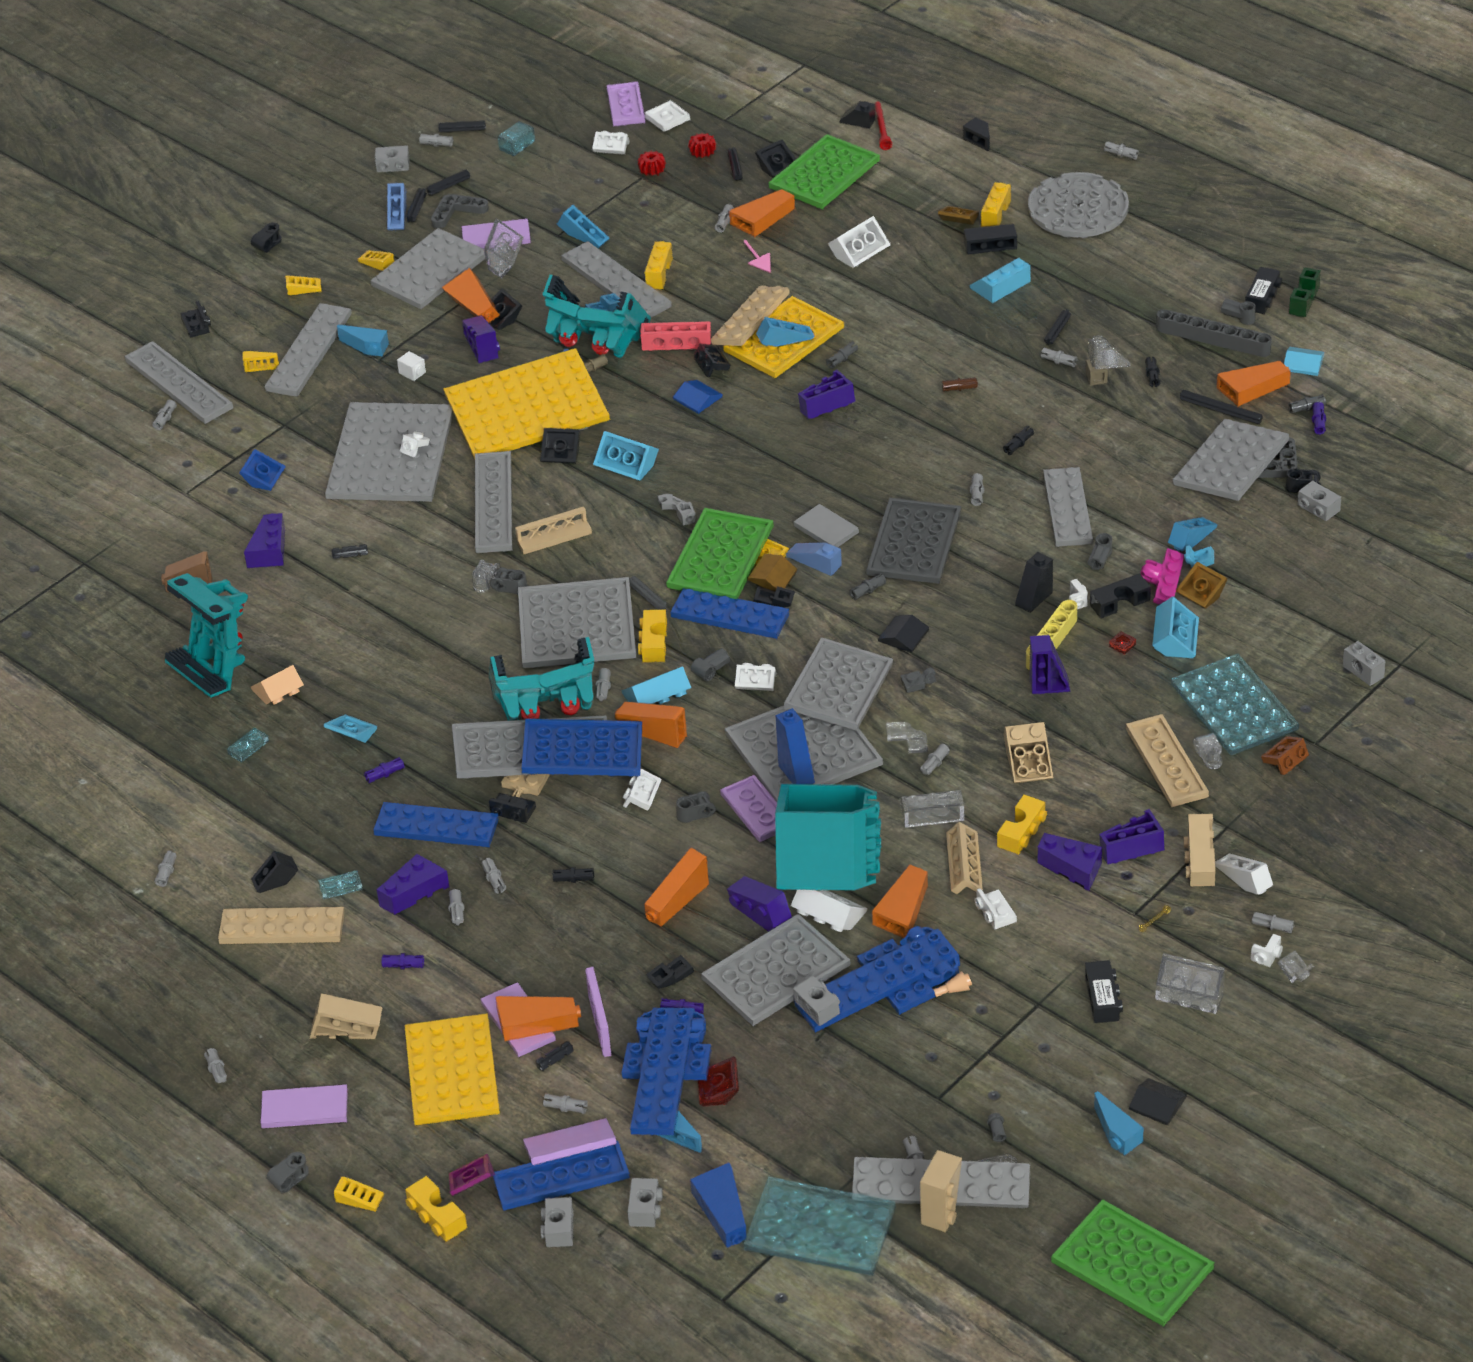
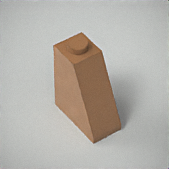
(196, 566)

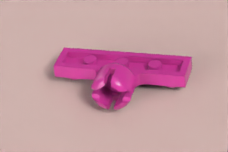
(1164, 575)

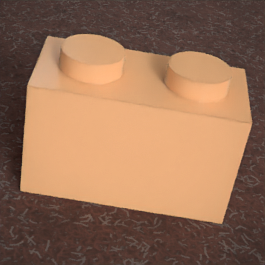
(278, 685)

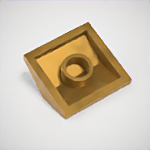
(958, 215)
(772, 572)
(1202, 585)

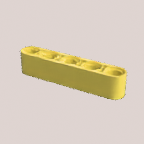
(1058, 625)

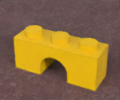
(997, 200)
(659, 261)
(653, 636)
(1029, 815)
(444, 1220)

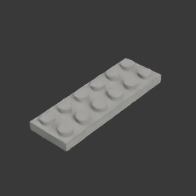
(1067, 506)

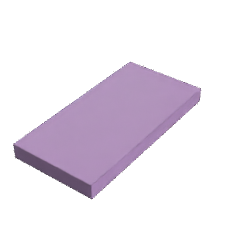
(625, 103)
(479, 233)
(753, 806)
(598, 1012)
(522, 1045)
(304, 1106)
(569, 1141)

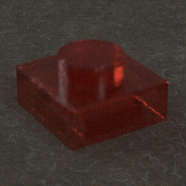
(1122, 642)

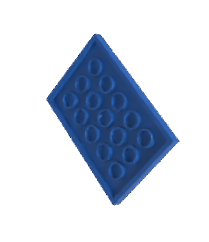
(582, 747)

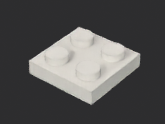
(667, 116)

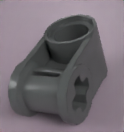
(509, 580)
(693, 806)
(287, 1174)

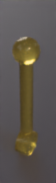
(1166, 909)

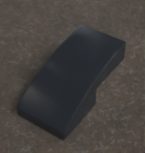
(781, 597)
(664, 976)

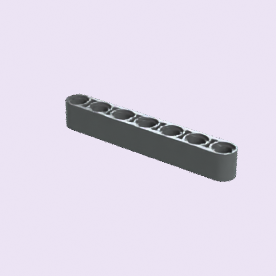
(1213, 333)

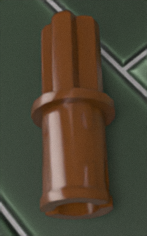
(959, 384)

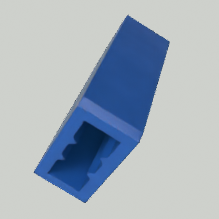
(793, 748)
(720, 1202)

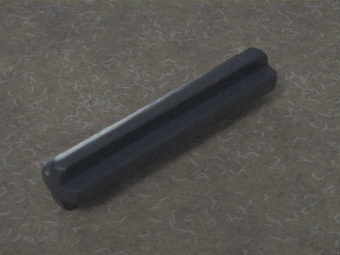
(462, 126)
(735, 164)
(448, 182)
(416, 205)
(1057, 327)

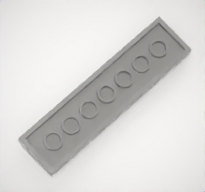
(614, 278)
(307, 350)
(179, 382)
(493, 502)
(979, 1182)

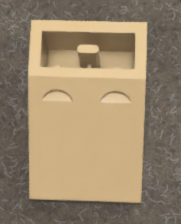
(1028, 752)

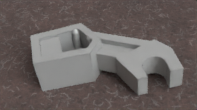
(684, 509)

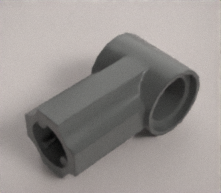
(1244, 311)
(1101, 551)
(707, 667)

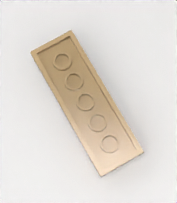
(750, 316)
(1167, 760)
(281, 925)

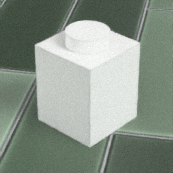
(411, 366)

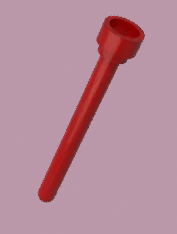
(885, 141)

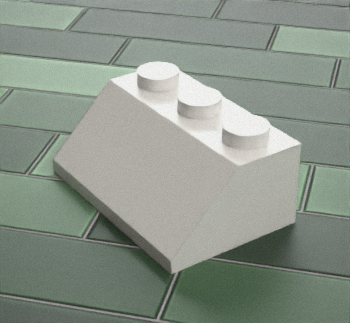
(859, 243)
(828, 908)

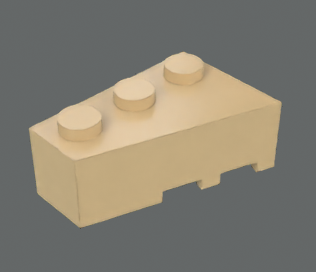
(1200, 850)
(345, 1018)
(940, 1191)

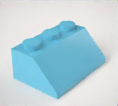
(1003, 280)
(625, 456)
(1175, 629)
(659, 688)

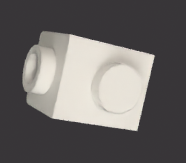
(411, 443)
(1078, 593)
(1267, 954)

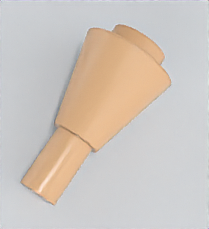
(957, 984)

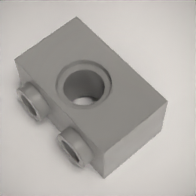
(392, 158)
(1319, 500)
(1364, 663)
(816, 1000)
(643, 1202)
(558, 1222)

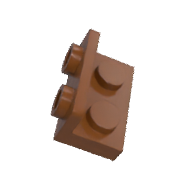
(1286, 754)

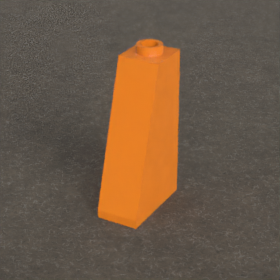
(762, 212)
(471, 295)
(1253, 382)
(659, 722)
(678, 888)
(902, 902)
(535, 1015)

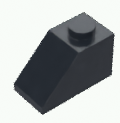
(860, 115)
(977, 133)
(274, 872)

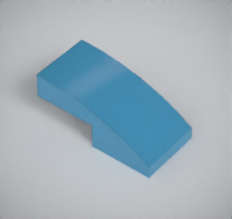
(606, 303)

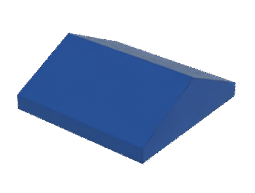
(696, 395)
(261, 471)

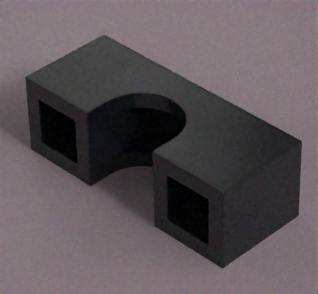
(1133, 589)

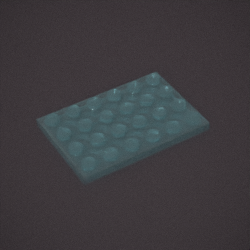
(1234, 704)
(820, 1226)

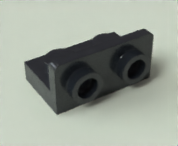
(196, 321)
(710, 358)
(512, 807)

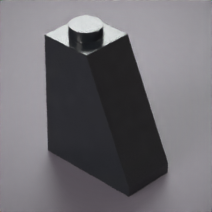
(1035, 582)

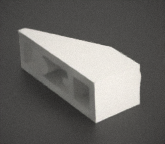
(1247, 873)

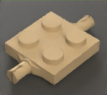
(525, 784)

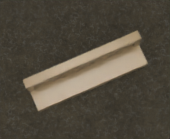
(553, 534)
(959, 856)

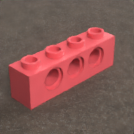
(675, 335)

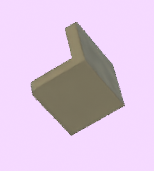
(1096, 376)

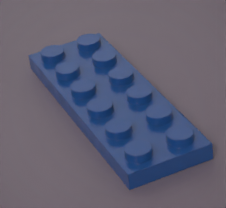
(730, 613)
(436, 824)
(560, 1176)

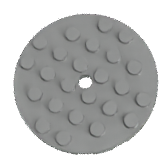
(1100, 208)

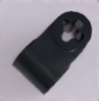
(267, 237)
(1299, 478)

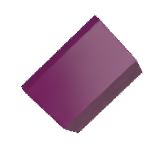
(470, 1174)

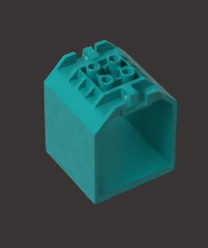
(827, 837)

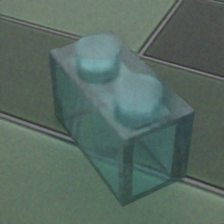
(516, 138)

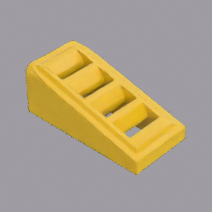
(377, 259)
(302, 285)
(259, 366)
(347, 1186)

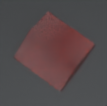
(720, 1084)

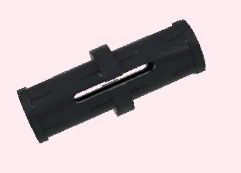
(1152, 371)
(1018, 440)
(573, 875)

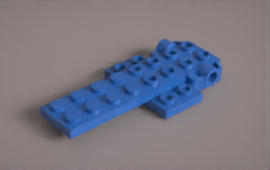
(895, 972)
(665, 1056)

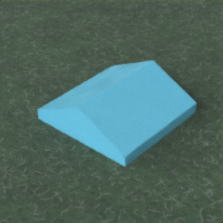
(1304, 360)
(351, 727)

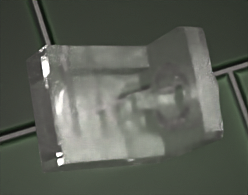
(1295, 967)

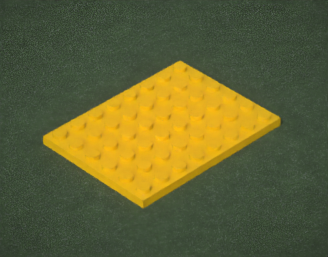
(519, 402)

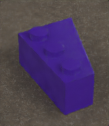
(481, 338)
(826, 396)
(267, 543)
(1046, 667)
(1133, 839)
(1071, 858)
(410, 883)
(760, 902)

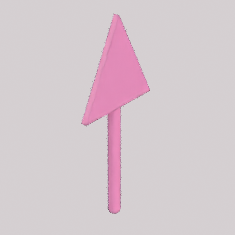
(761, 262)

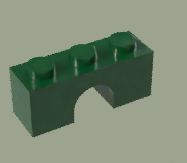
(1303, 296)

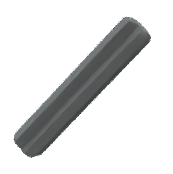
(647, 593)

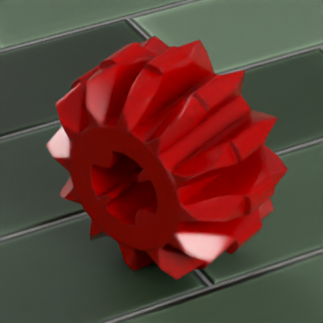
(702, 145)
(651, 163)

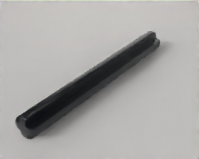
(1220, 406)

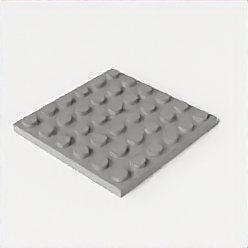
(564, 612)
(833, 750)

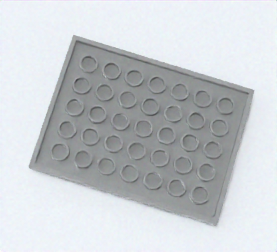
(370, 458)

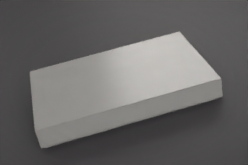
(826, 526)

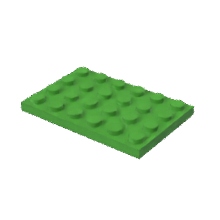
(824, 171)
(720, 553)
(1132, 1262)

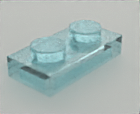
(248, 744)
(340, 884)

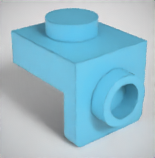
(1203, 556)

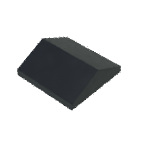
(775, 158)
(507, 308)
(560, 445)
(904, 632)
(1157, 1101)

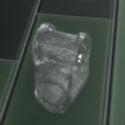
(483, 575)
(1209, 750)

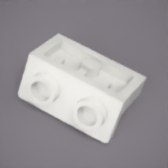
(610, 142)
(755, 677)
(642, 790)
(995, 908)

